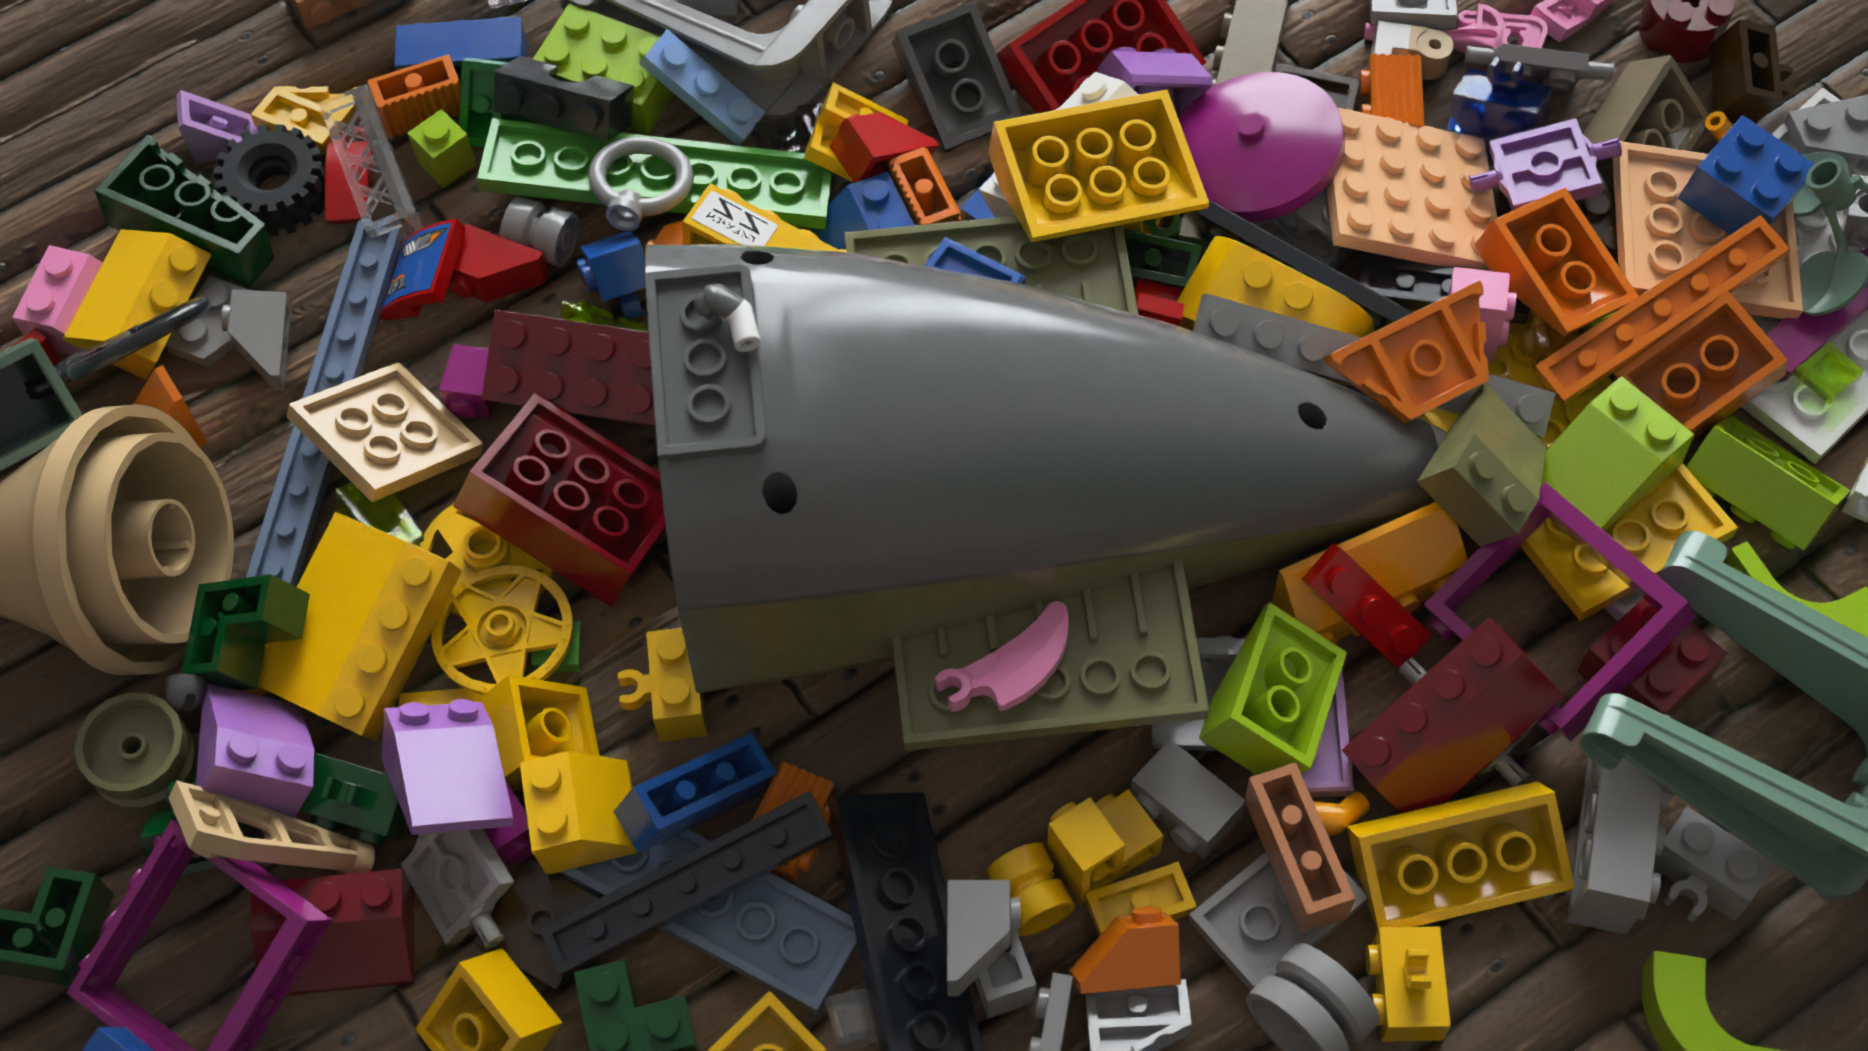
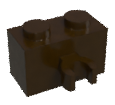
(1748, 72)

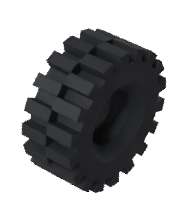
(270, 155)

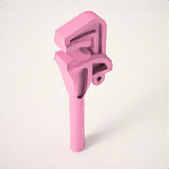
(1490, 29)

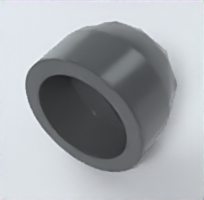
(184, 691)

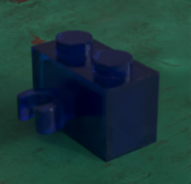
(1498, 103)

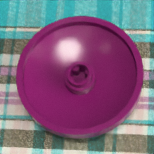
(1264, 143)

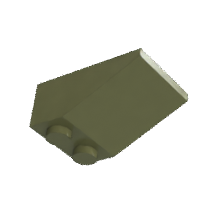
(1487, 469)

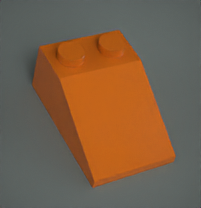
(1556, 262)

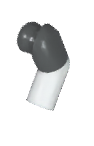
(737, 311)

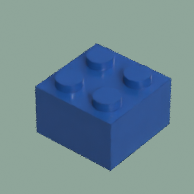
(1746, 178)

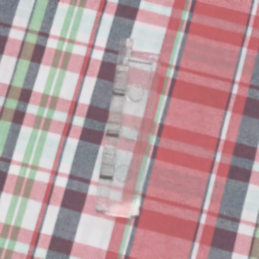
(387, 163)

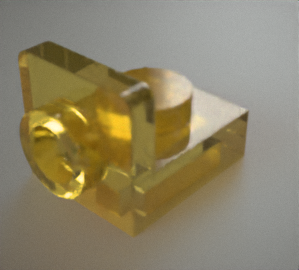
(1541, 339)

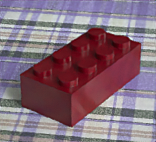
(571, 365)

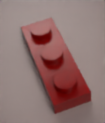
(1366, 606)

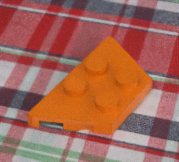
(1420, 357)

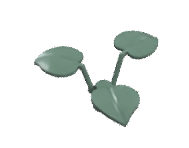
(1828, 277)

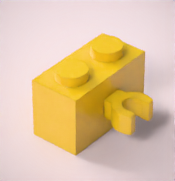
(670, 686)
(1409, 983)

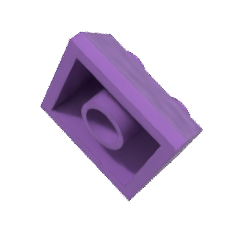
(1159, 71)

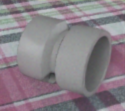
(549, 231)

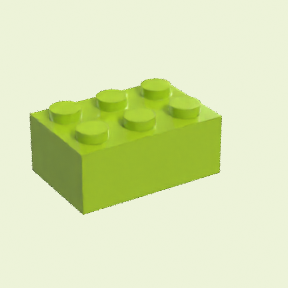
(597, 45)

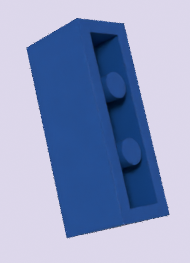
(484, 39)
(694, 792)

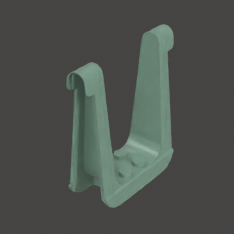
(1772, 812)

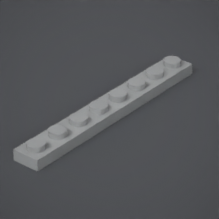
(1307, 344)

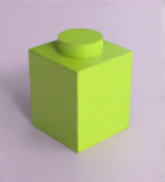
(442, 148)

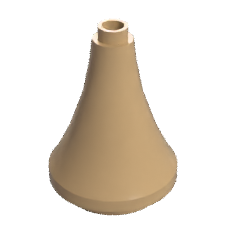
(114, 538)

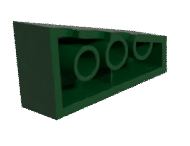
(161, 195)

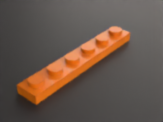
(1661, 310)

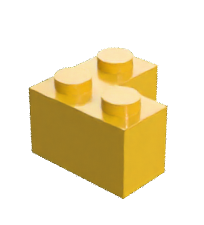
(1100, 841)

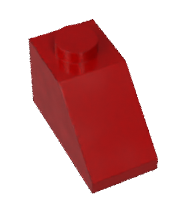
(870, 142)
(495, 266)

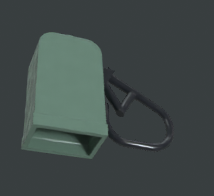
(35, 393)

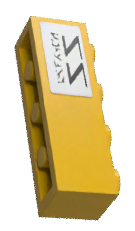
(727, 219)

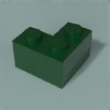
(234, 624)
(58, 930)
(617, 1022)

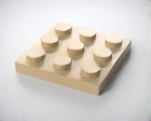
(384, 431)

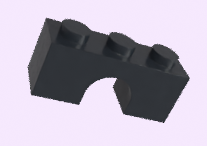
(589, 108)

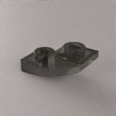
(788, 133)

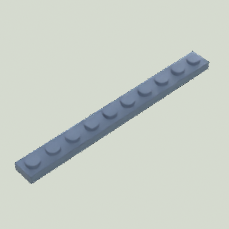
(339, 359)

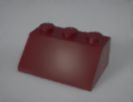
(368, 934)

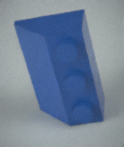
(864, 206)

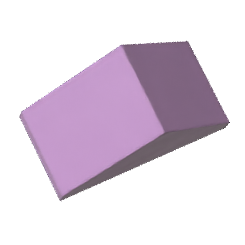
(209, 126)

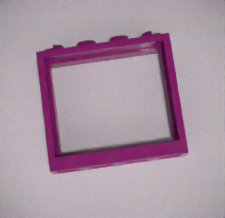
(1671, 619)
(137, 911)

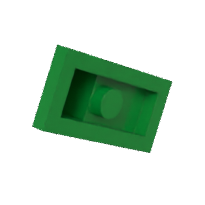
(478, 99)

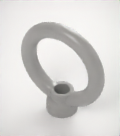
(628, 207)

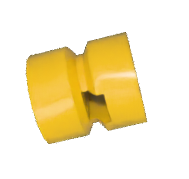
(1030, 873)

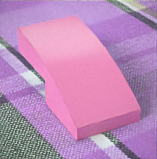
(1568, 16)

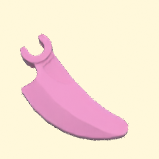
(1015, 668)

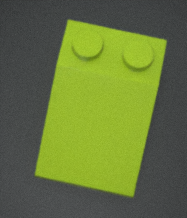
(1615, 453)
(1275, 695)

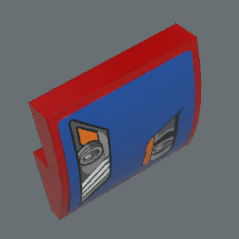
(423, 269)

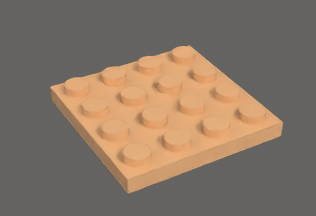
(1409, 192)
(1664, 234)

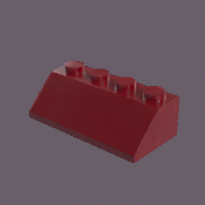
(1454, 721)

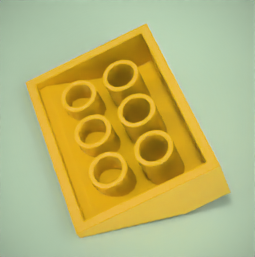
(1096, 166)
(362, 625)

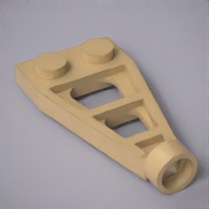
(213, 830)

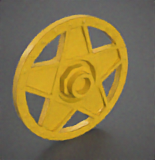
(477, 549)
(502, 627)

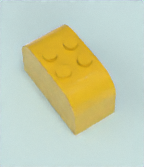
(1257, 280)

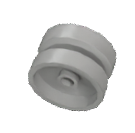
(1312, 1004)

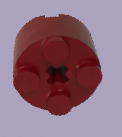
(1684, 26)

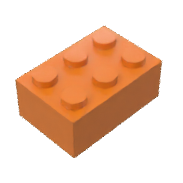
(1707, 366)

